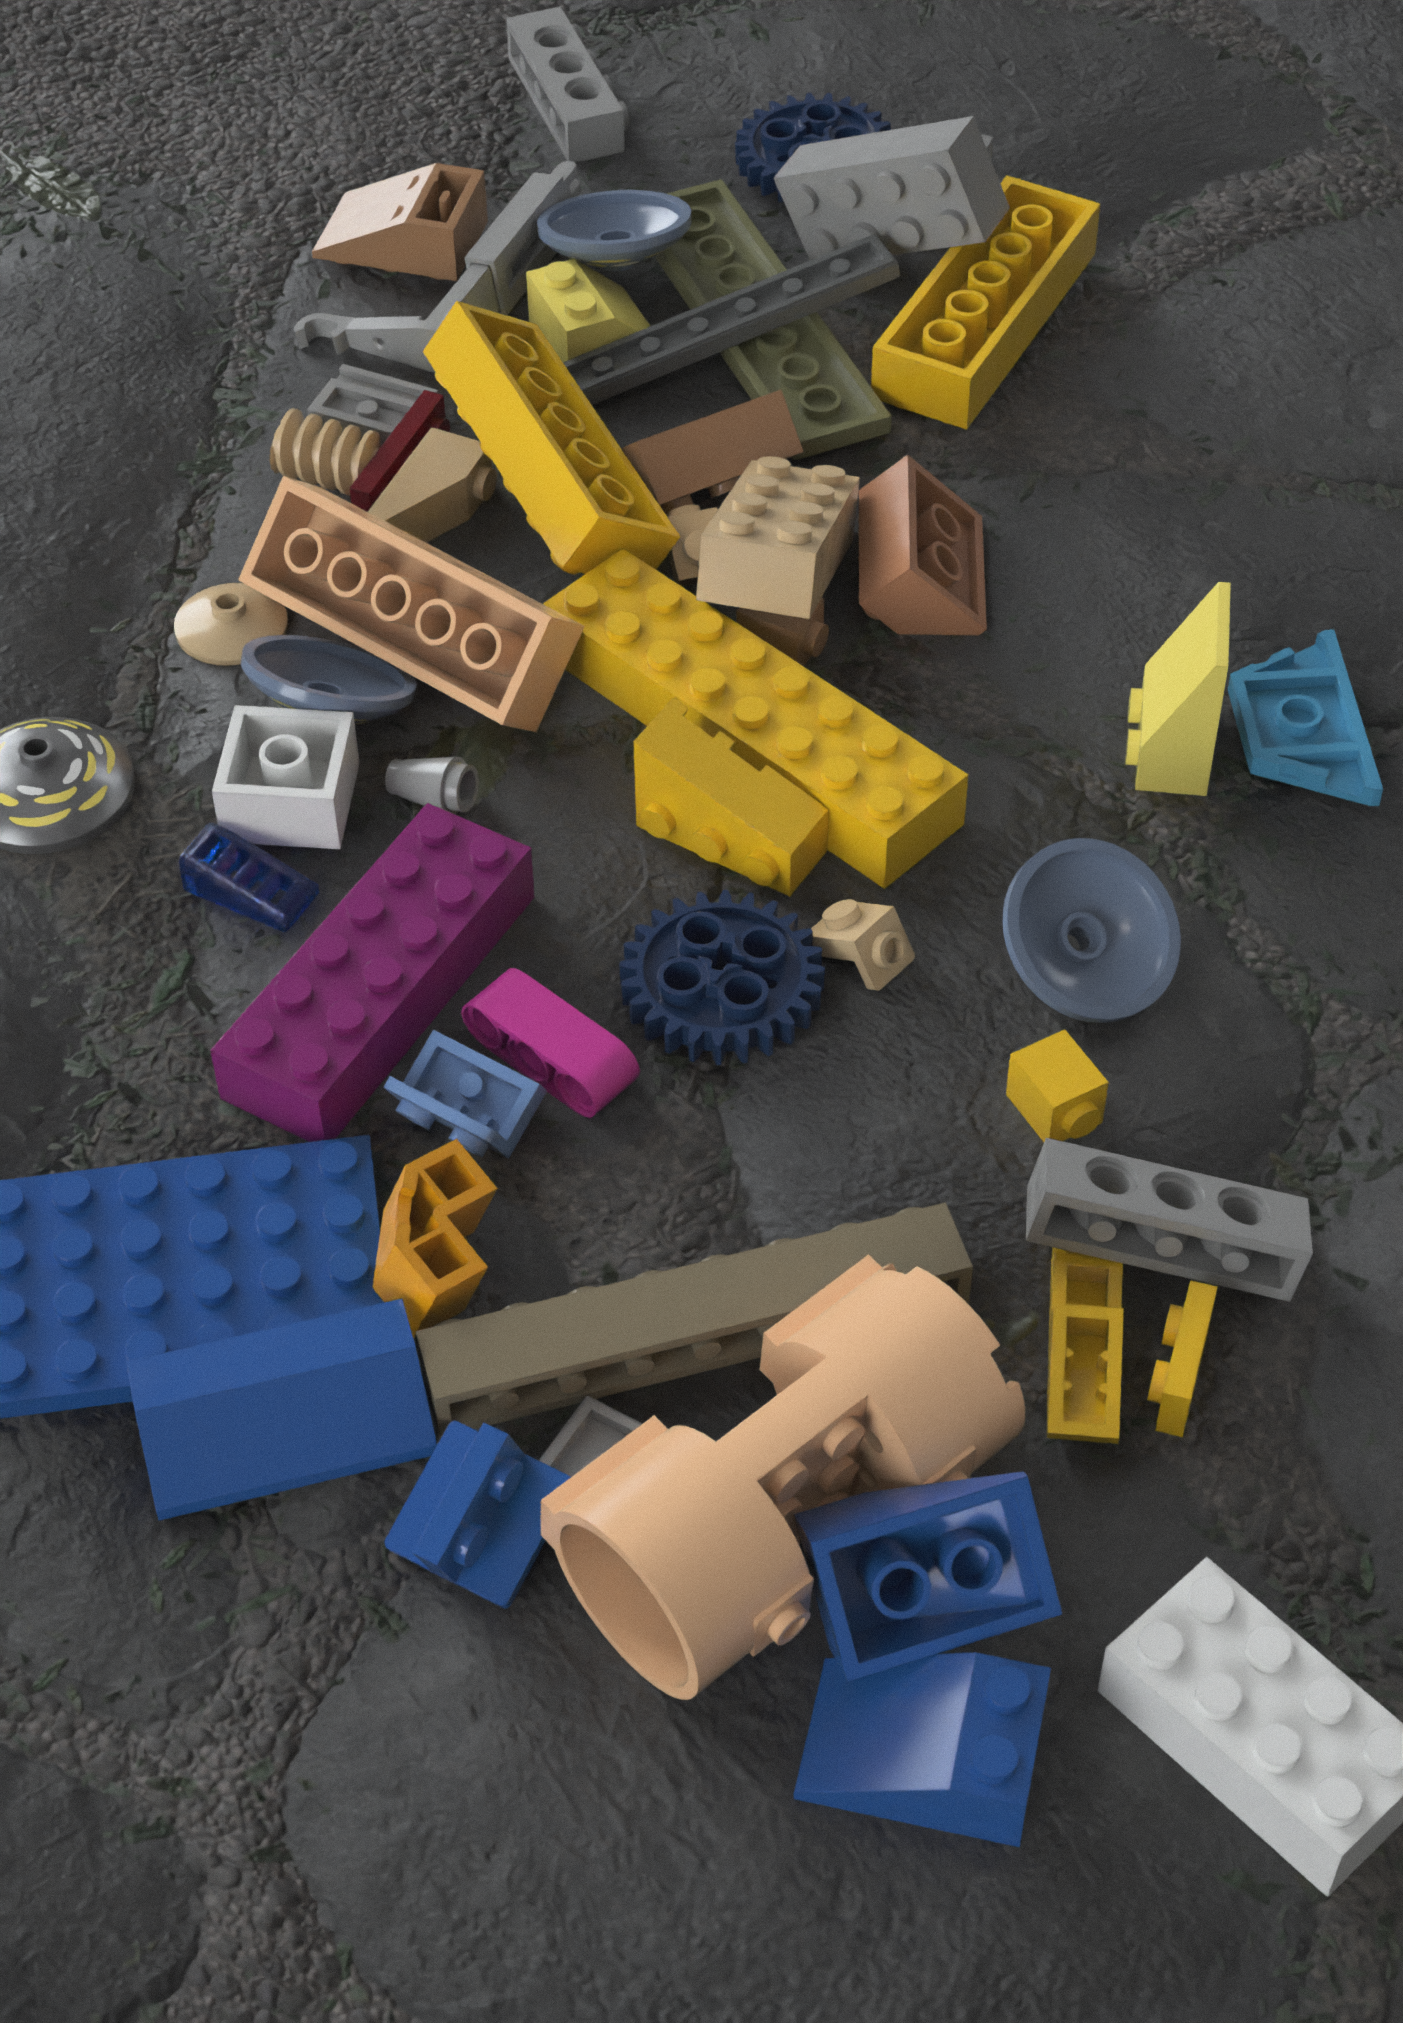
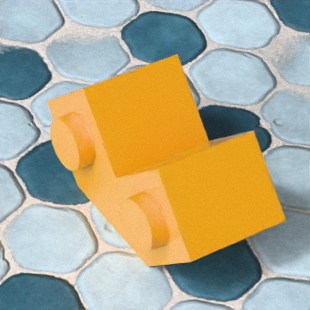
(423, 1235)

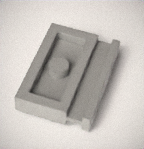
(366, 400)

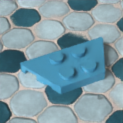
(1305, 723)

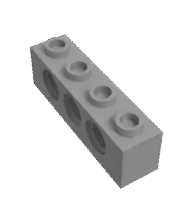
(567, 85)
(1168, 1220)

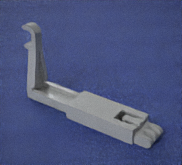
(492, 279)

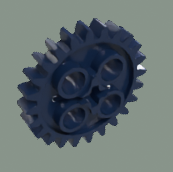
(775, 135)
(722, 977)

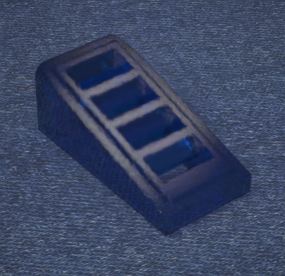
(219, 852)

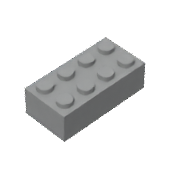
(905, 185)

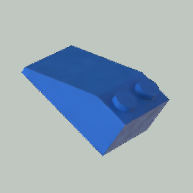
(926, 1569)
(929, 1743)

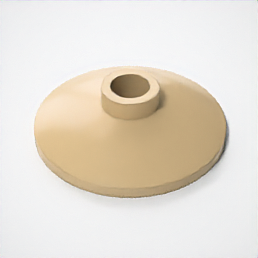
(224, 619)

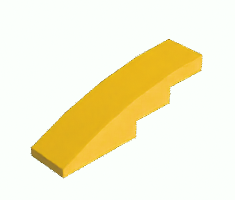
(1084, 1348)

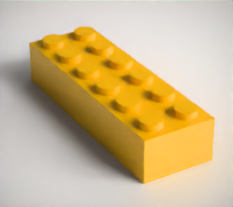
(984, 306)
(547, 440)

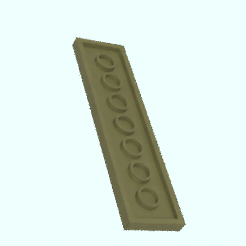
(803, 358)

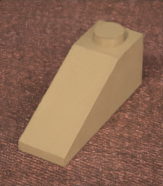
(437, 486)

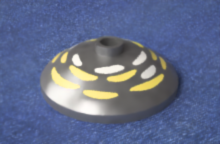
(60, 784)

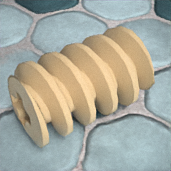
(321, 452)

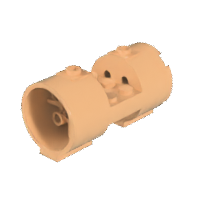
(695, 1540)

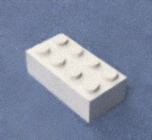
(1262, 1723)

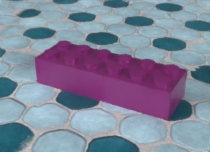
(374, 975)

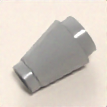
(437, 781)

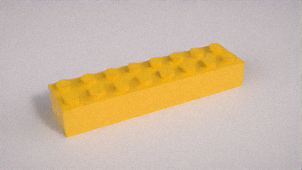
(657, 642)

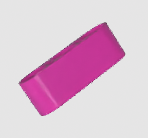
(550, 1042)

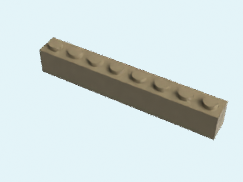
(661, 1320)

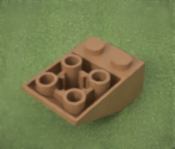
(409, 222)

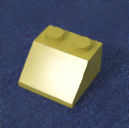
(579, 308)

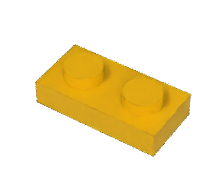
(1175, 1380)

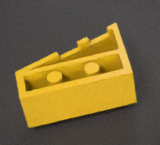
(722, 806)

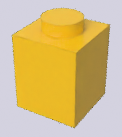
(1057, 1088)

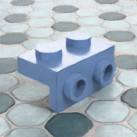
(469, 1094)

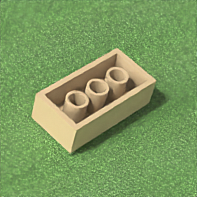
(778, 538)

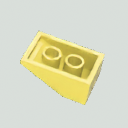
(1182, 702)

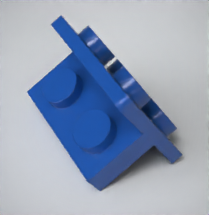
(476, 1513)

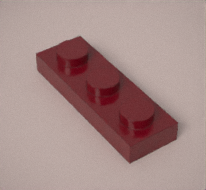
(425, 413)

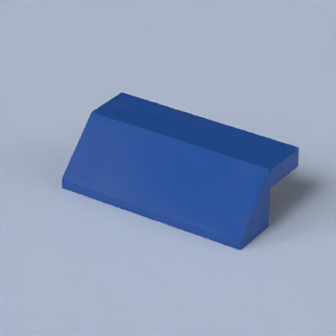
(281, 1408)

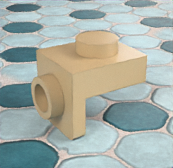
(685, 554)
(866, 935)

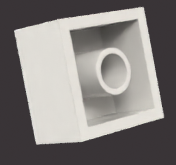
(287, 776)

